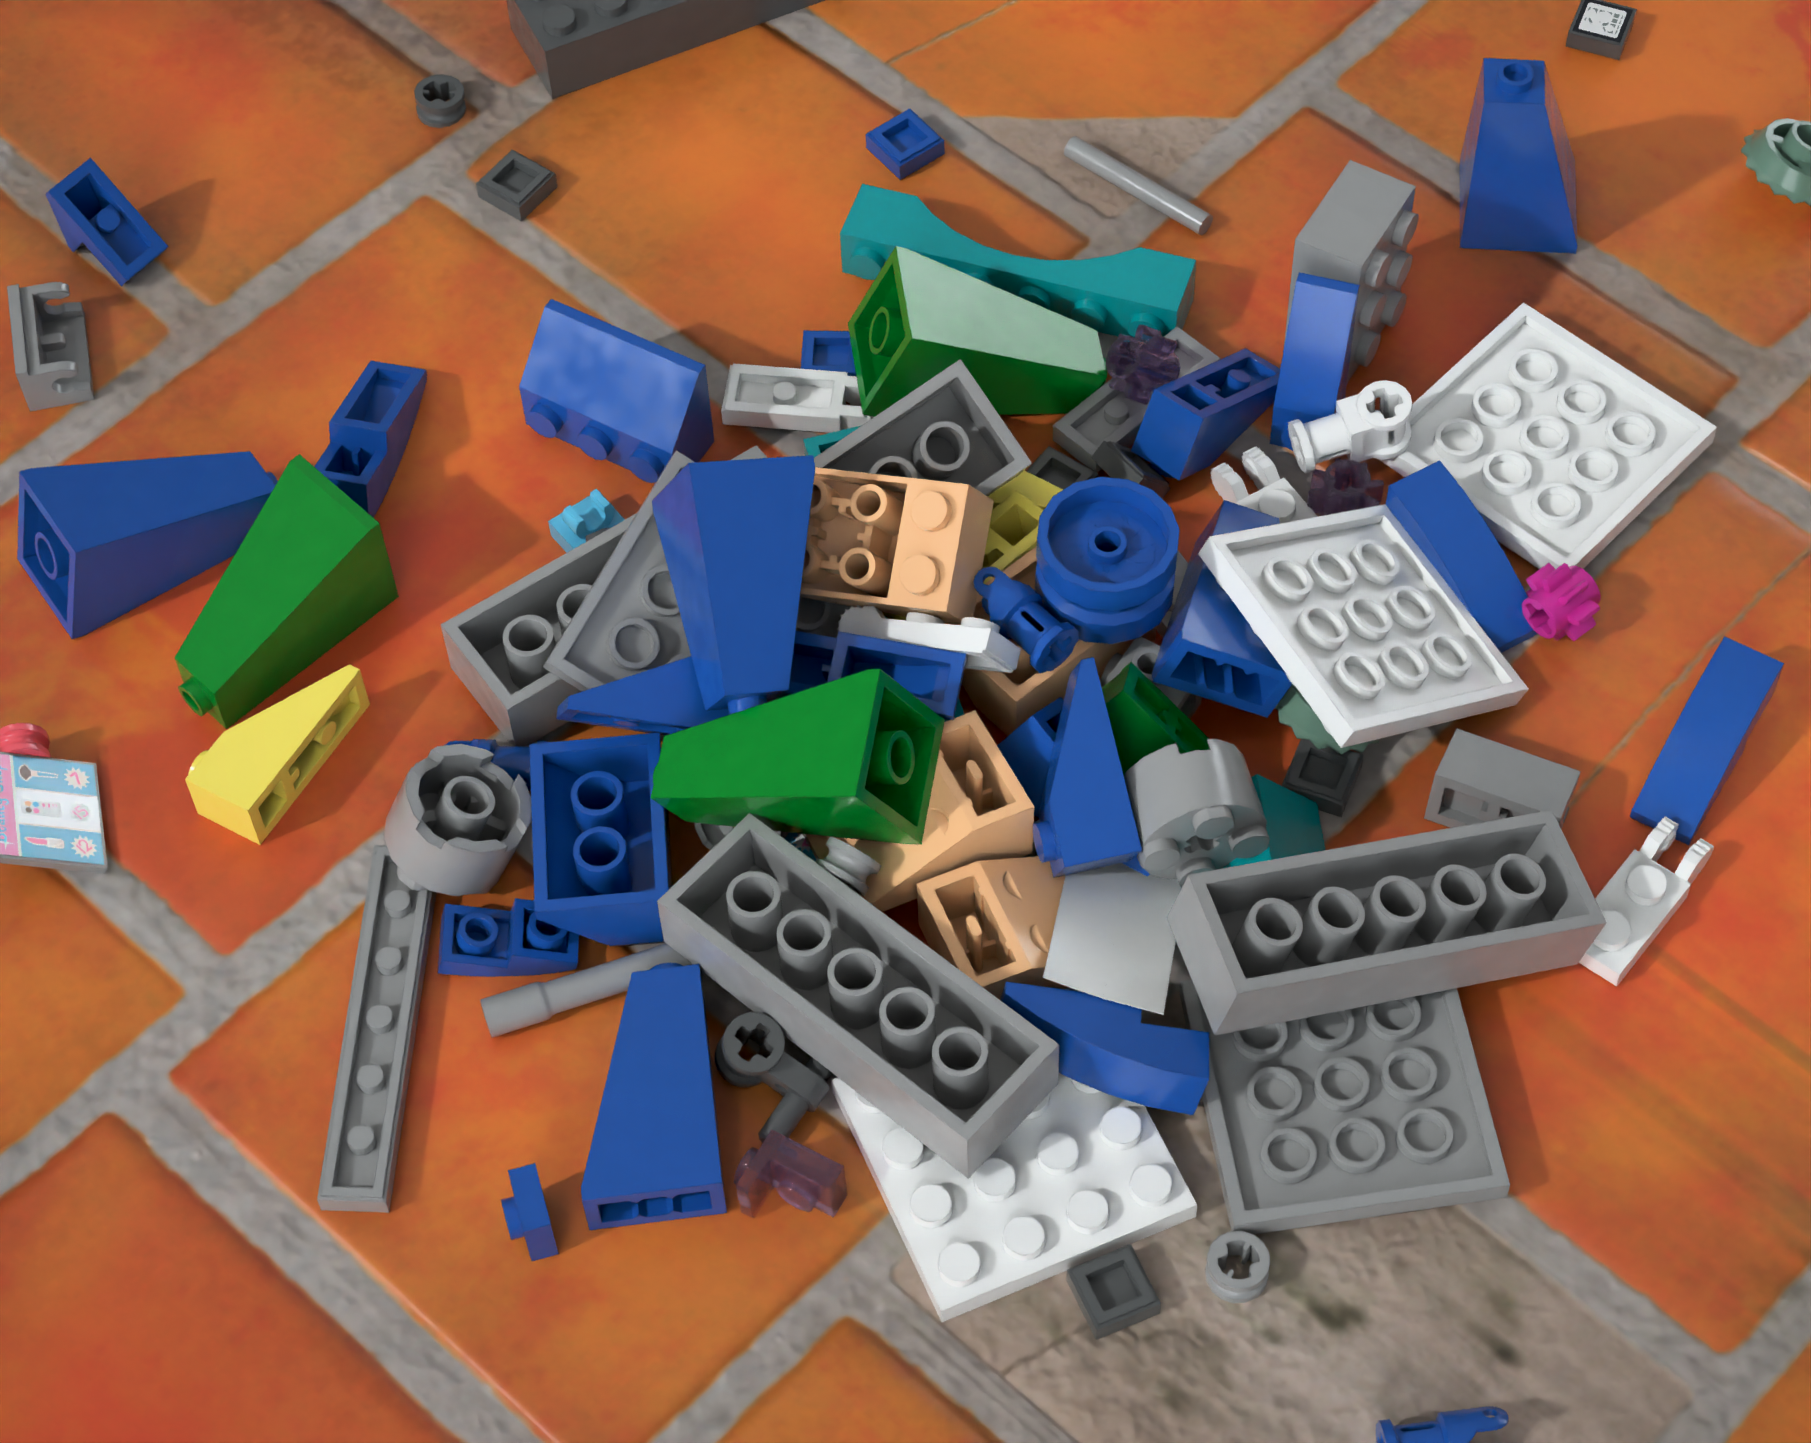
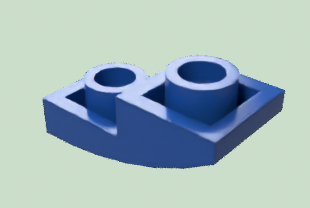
(503, 942)

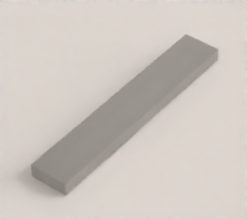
(377, 1043)

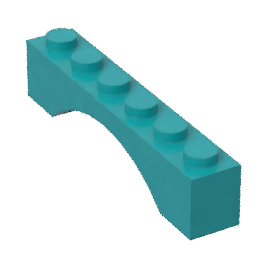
(1099, 292)

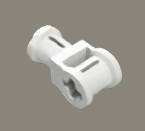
(1356, 428)

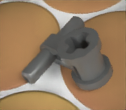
(799, 1084)

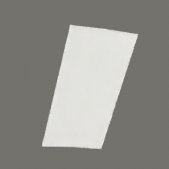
(1115, 936)

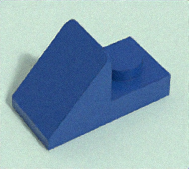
(102, 219)

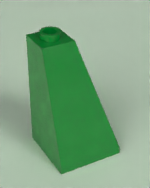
(931, 315)
(290, 594)
(818, 762)

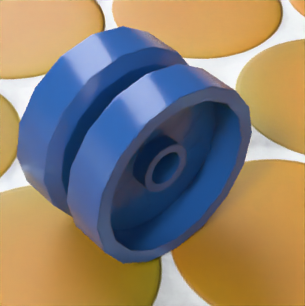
(1107, 558)

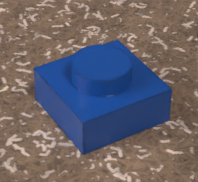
(528, 1214)

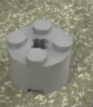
(1195, 810)
(456, 821)

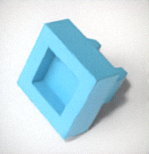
(583, 519)

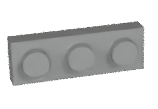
(1111, 416)

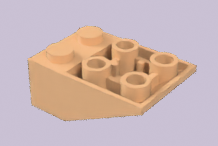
(895, 543)
(971, 817)
(993, 920)

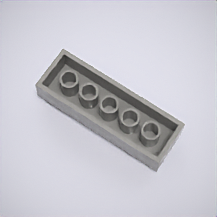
(509, 636)
(1383, 921)
(860, 994)

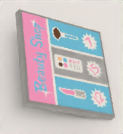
(51, 814)

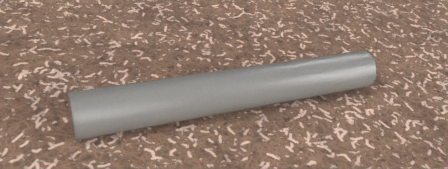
(1138, 185)

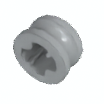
(849, 865)
(1250, 1249)

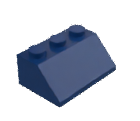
(614, 393)
(599, 838)

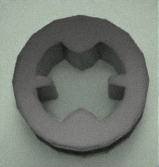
(440, 89)

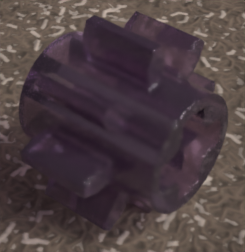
(1142, 363)
(1343, 488)

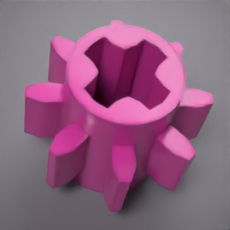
(1561, 602)

